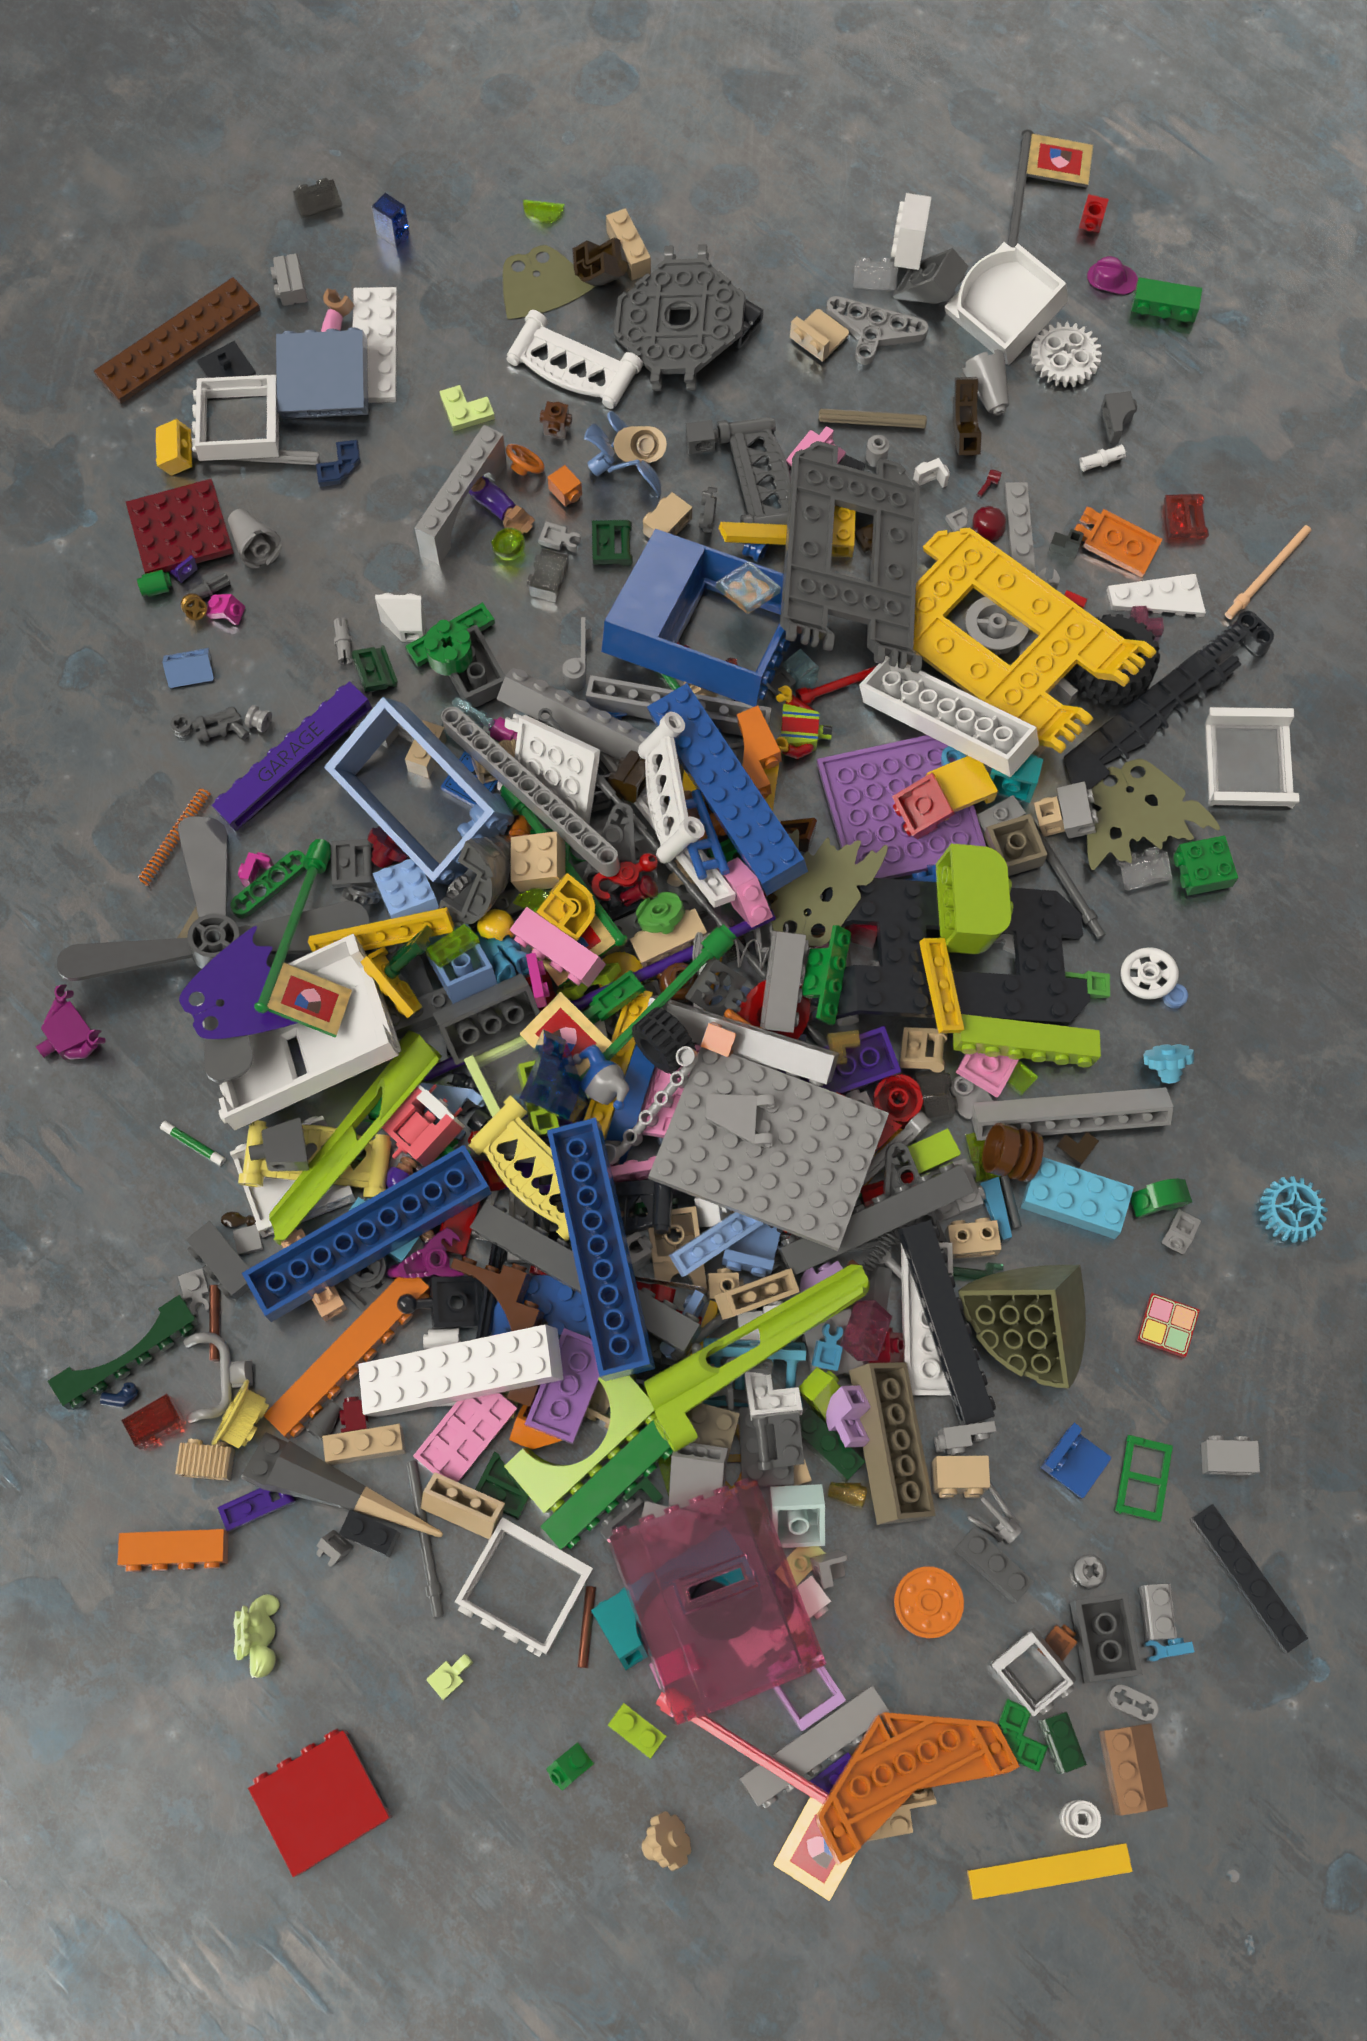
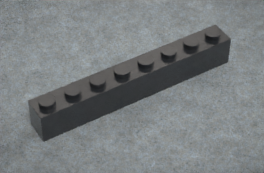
(946, 1323)

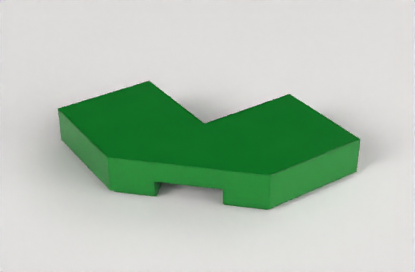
(1013, 1725)

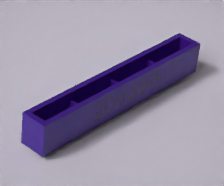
(292, 756)

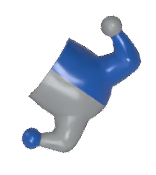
(603, 1079)

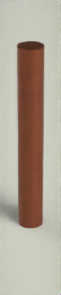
(214, 1320)
(586, 1629)

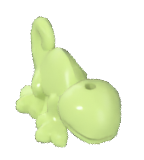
(254, 1633)

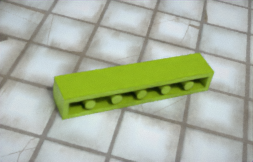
(1028, 1041)

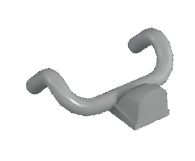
(232, 1375)

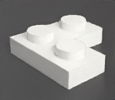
(765, 1400)

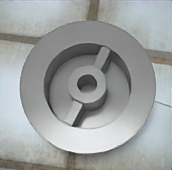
(994, 627)

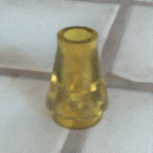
(848, 1493)

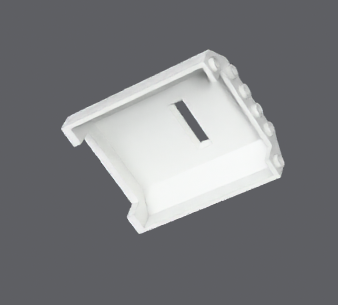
(362, 1042)

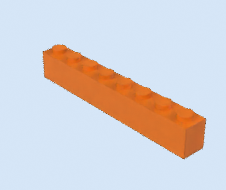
(342, 1358)

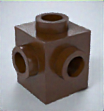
(556, 419)

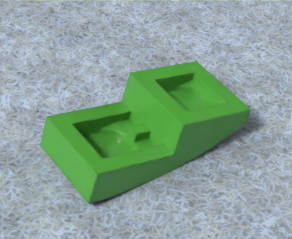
(1097, 983)

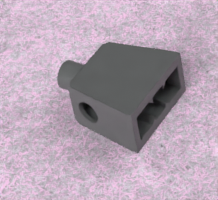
(282, 1147)

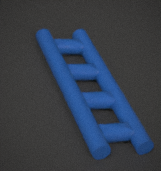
(712, 841)

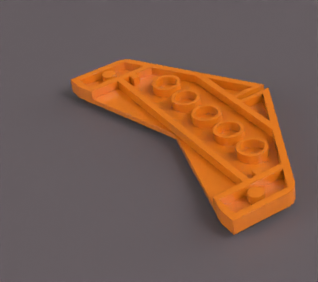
(889, 1770)

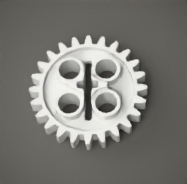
(1066, 354)

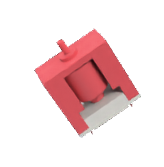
(413, 1127)

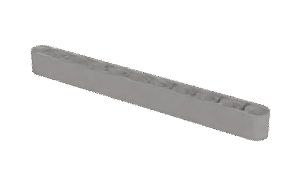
(459, 725)

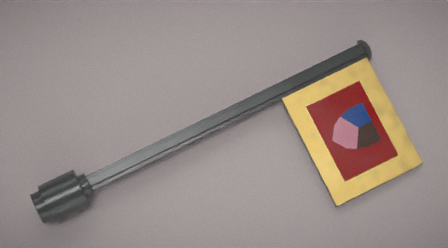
(1048, 160)

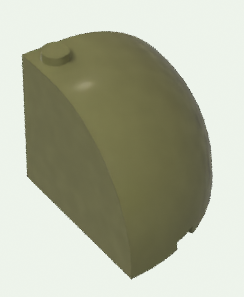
(1031, 1320)

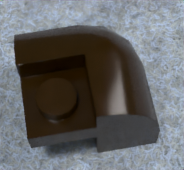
(599, 263)

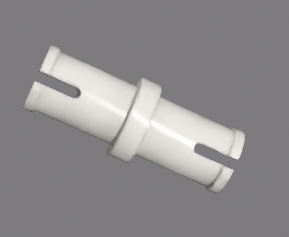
(1102, 458)

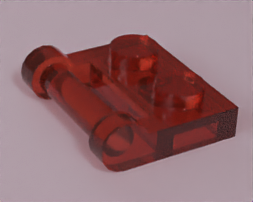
(1179, 518)

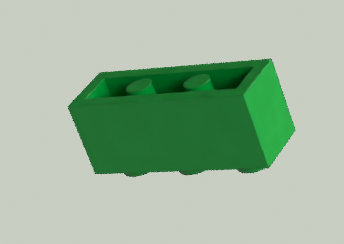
(1166, 299)

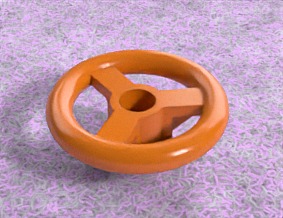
(524, 460)

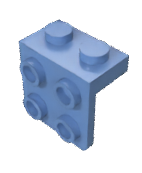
(753, 1252)

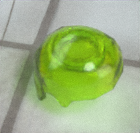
(508, 544)

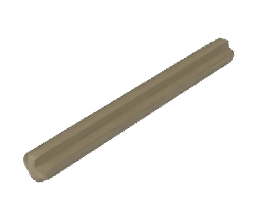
(872, 418)

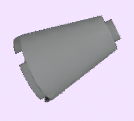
(991, 380)
(253, 539)

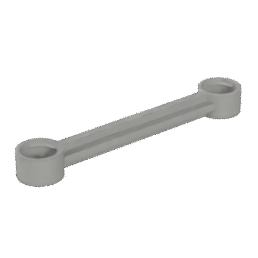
(914, 1129)

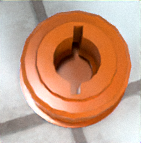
(928, 1602)

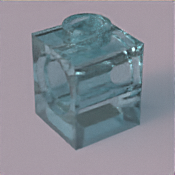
(802, 669)

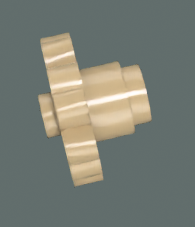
(667, 1841)

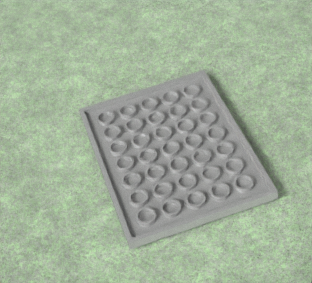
(796, 1185)

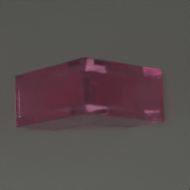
(1153, 624)

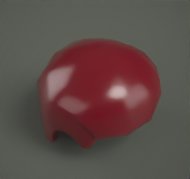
(989, 523)

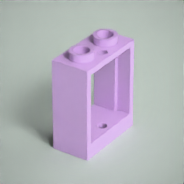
(819, 1711)

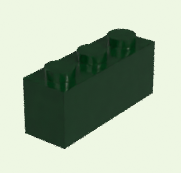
(829, 1446)

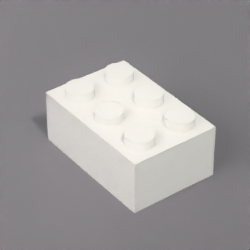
(910, 231)

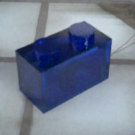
(390, 219)

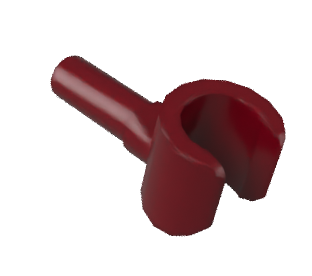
(993, 477)

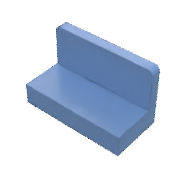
(188, 668)

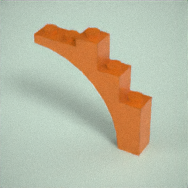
(759, 753)

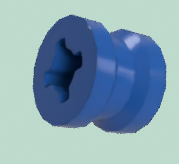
(756, 551)

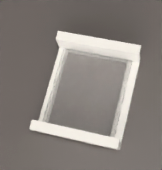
(1250, 757)

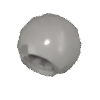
(1100, 1571)

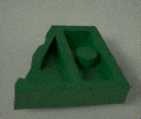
(503, 1487)

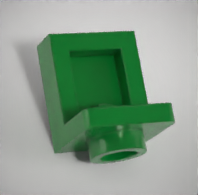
(569, 1766)

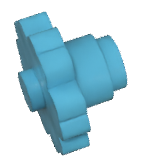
(1169, 1061)

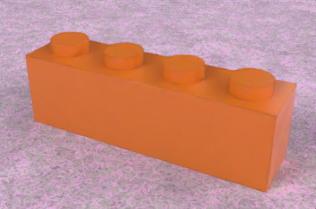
(173, 1548)

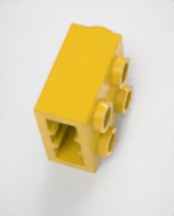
(843, 532)

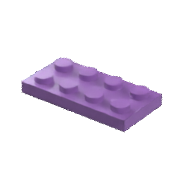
(563, 1403)

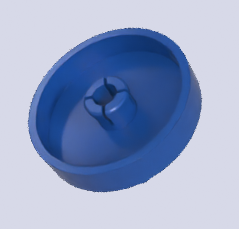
(559, 1302)

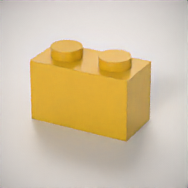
(173, 447)

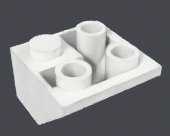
(402, 615)

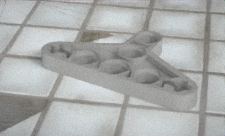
(884, 330)

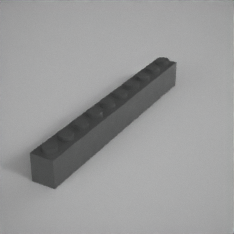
(559, 1263)

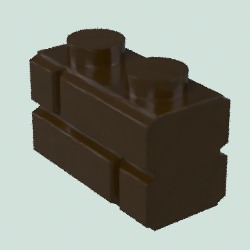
(629, 778)

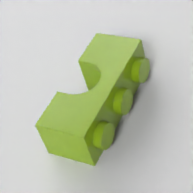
(539, 1119)

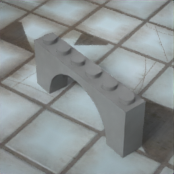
(483, 457)

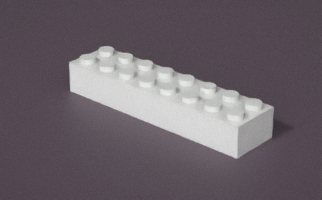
(950, 716)
(461, 1371)

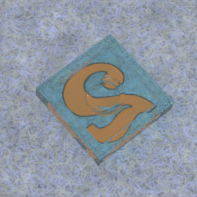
(748, 587)

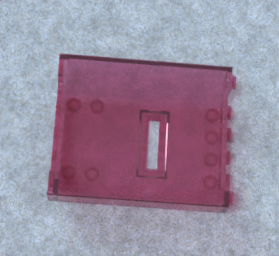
(731, 1639)

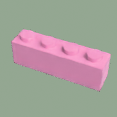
(557, 947)

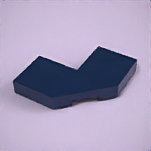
(336, 472)

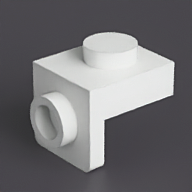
(929, 471)

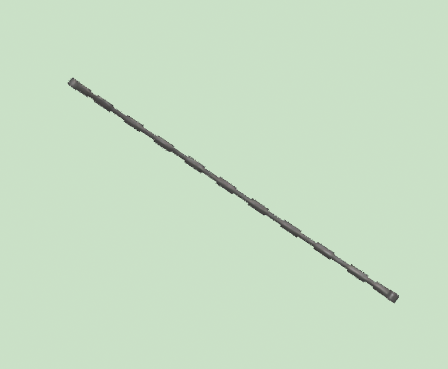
(690, 887)

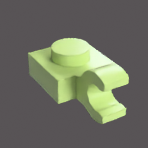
(447, 1678)

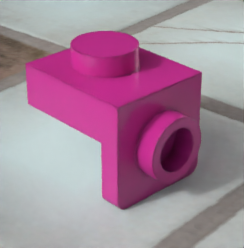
(226, 607)
(249, 870)

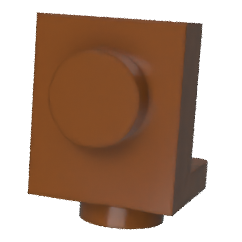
(1061, 1640)

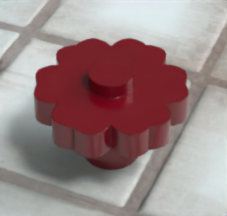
(385, 849)

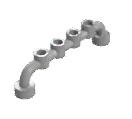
(685, 1057)

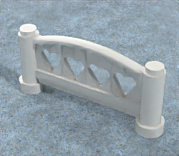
(535, 335)
(685, 828)

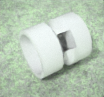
(1080, 1818)

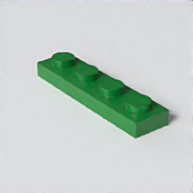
(477, 615)

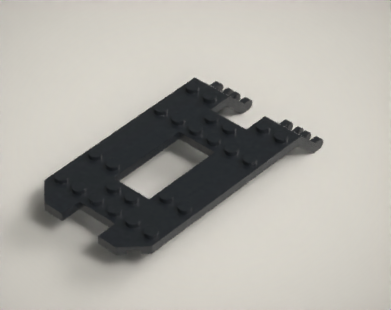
(900, 983)

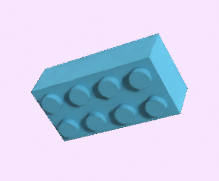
(1078, 1198)

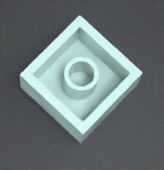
(798, 1515)

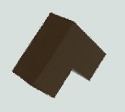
(1074, 1151)

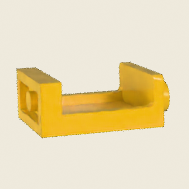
(965, 783)

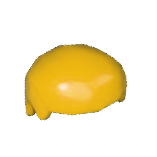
(495, 924)

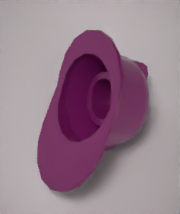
(1112, 276)

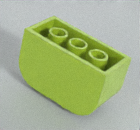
(972, 897)

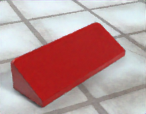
(460, 1225)

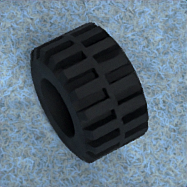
(660, 1037)

